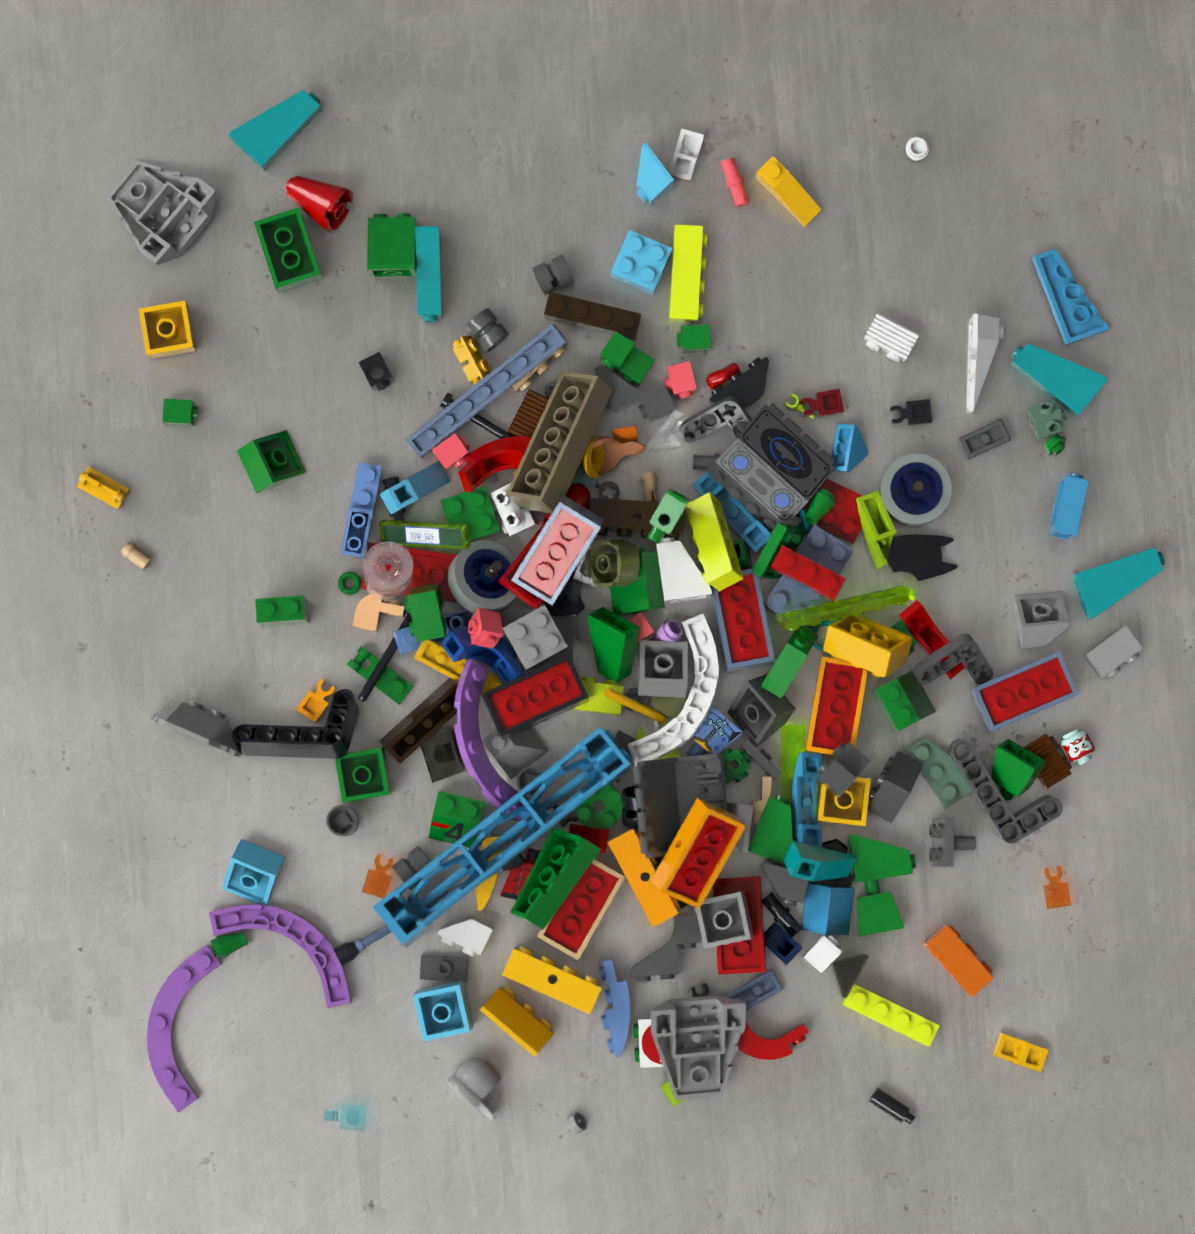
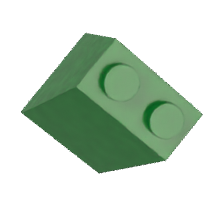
(391, 246)
(903, 702)

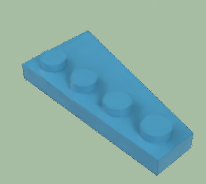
(1069, 304)

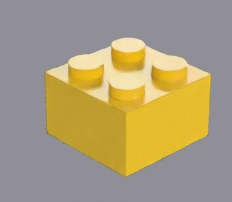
(167, 329)
(847, 809)

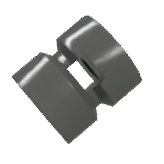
(553, 274)
(487, 330)
(526, 776)
(342, 820)
(408, 867)

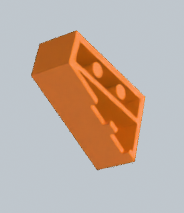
(959, 960)

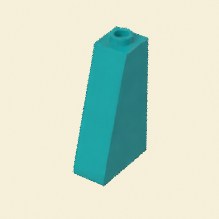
(276, 128)
(429, 273)
(1059, 378)
(1110, 582)

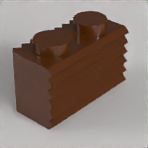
(528, 414)
(1055, 767)

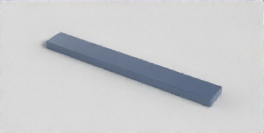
(487, 390)

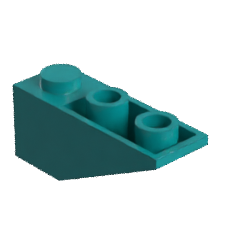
(817, 863)

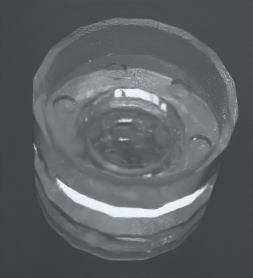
(388, 584)

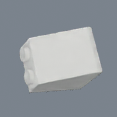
(679, 574)

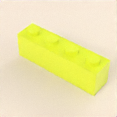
(686, 274)
(713, 542)
(597, 701)
(891, 1015)

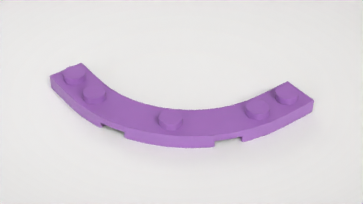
(470, 741)
(297, 930)
(161, 1025)

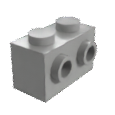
(1113, 652)

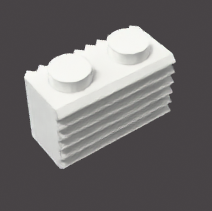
(890, 338)

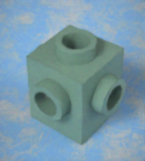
(1047, 418)

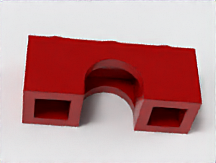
(808, 573)

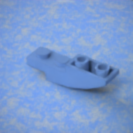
(361, 510)
(408, 643)
(616, 1018)

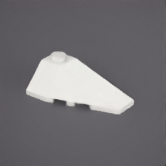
(982, 343)

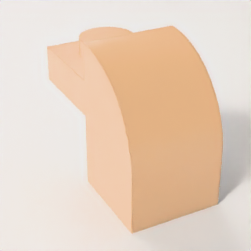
(369, 610)

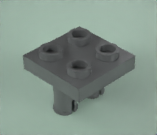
(945, 842)

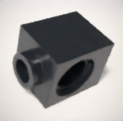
(369, 364)

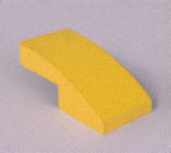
(1020, 1052)

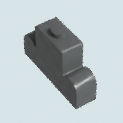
(568, 626)

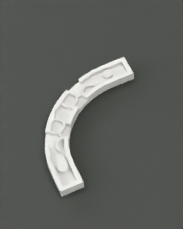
(699, 700)

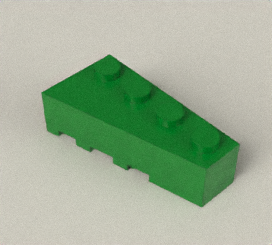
(553, 877)

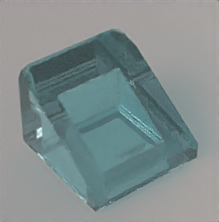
(582, 478)

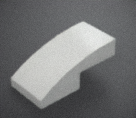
(686, 154)

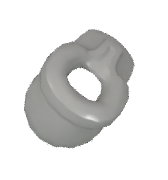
(474, 1082)

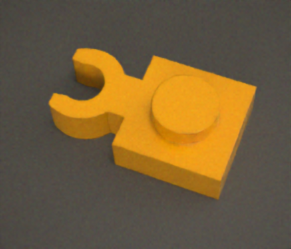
(313, 704)

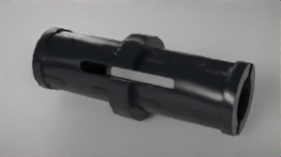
(781, 914)

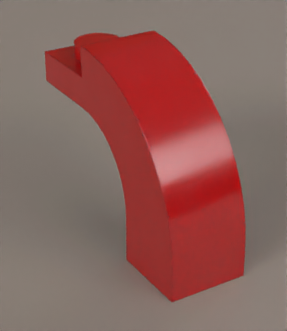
(492, 458)
(926, 633)
(770, 1048)

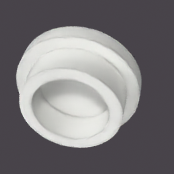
(917, 148)

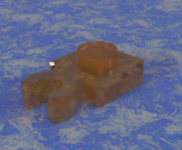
(378, 881)
(1056, 893)

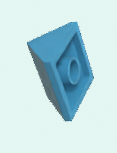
(827, 909)

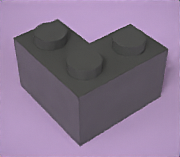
(843, 769)
(894, 786)

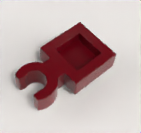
(826, 403)

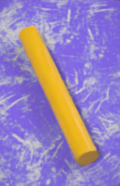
(634, 705)

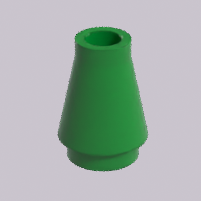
(820, 505)
(228, 944)

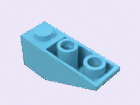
(414, 487)

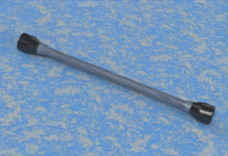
(349, 950)

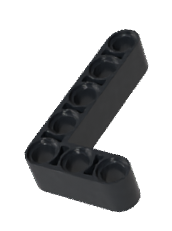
(303, 741)

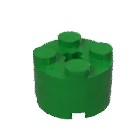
(605, 818)

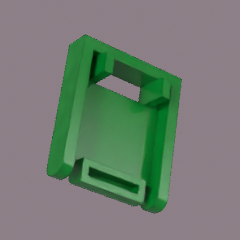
(783, 534)

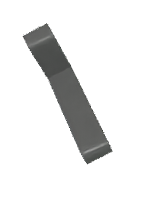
(995, 798)

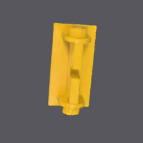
(468, 349)
(102, 487)

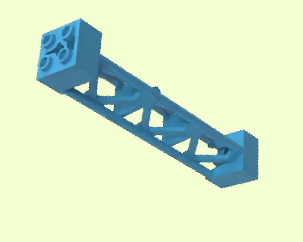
(602, 761)

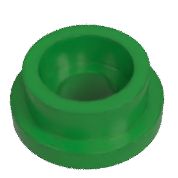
(1055, 444)
(342, 583)

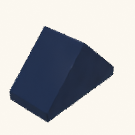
(781, 943)

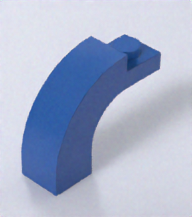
(499, 659)

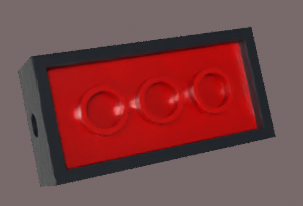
(535, 697)

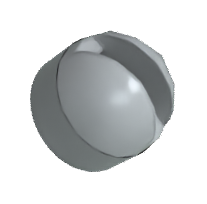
(576, 1123)

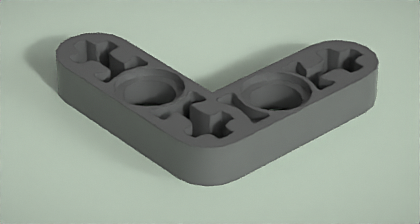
(729, 418)
(926, 672)

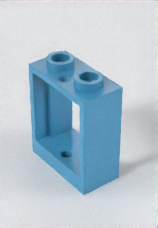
(1068, 506)

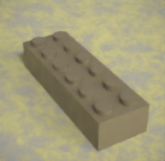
(559, 441)

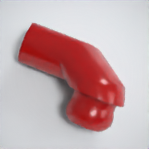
(718, 377)

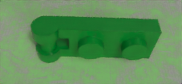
(389, 683)

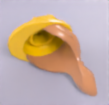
(606, 453)

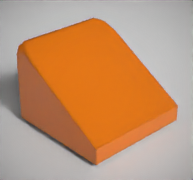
(625, 434)

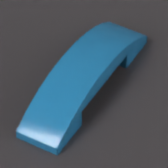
(735, 513)
(805, 799)

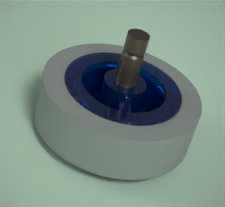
(915, 489)
(476, 574)

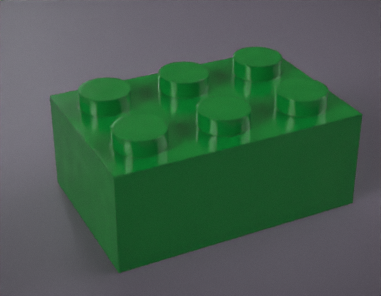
(288, 250)

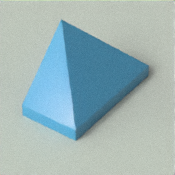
(848, 448)

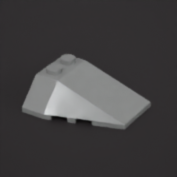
(162, 209)
(200, 725)
(698, 1042)

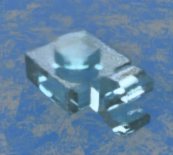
(351, 1117)

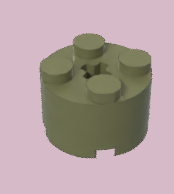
(613, 563)

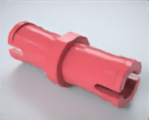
(735, 182)

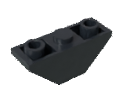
(745, 387)

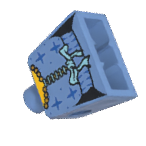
(714, 734)

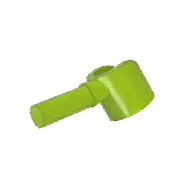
(798, 406)

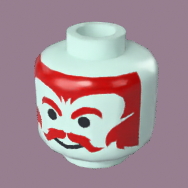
(1077, 746)

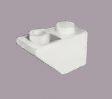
(468, 934)
(823, 952)

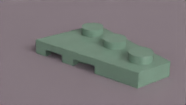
(940, 772)

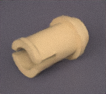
(650, 486)
(135, 555)

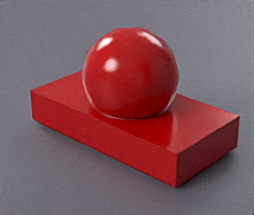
(594, 835)

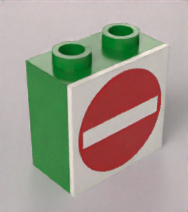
(647, 1052)

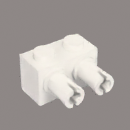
(514, 519)

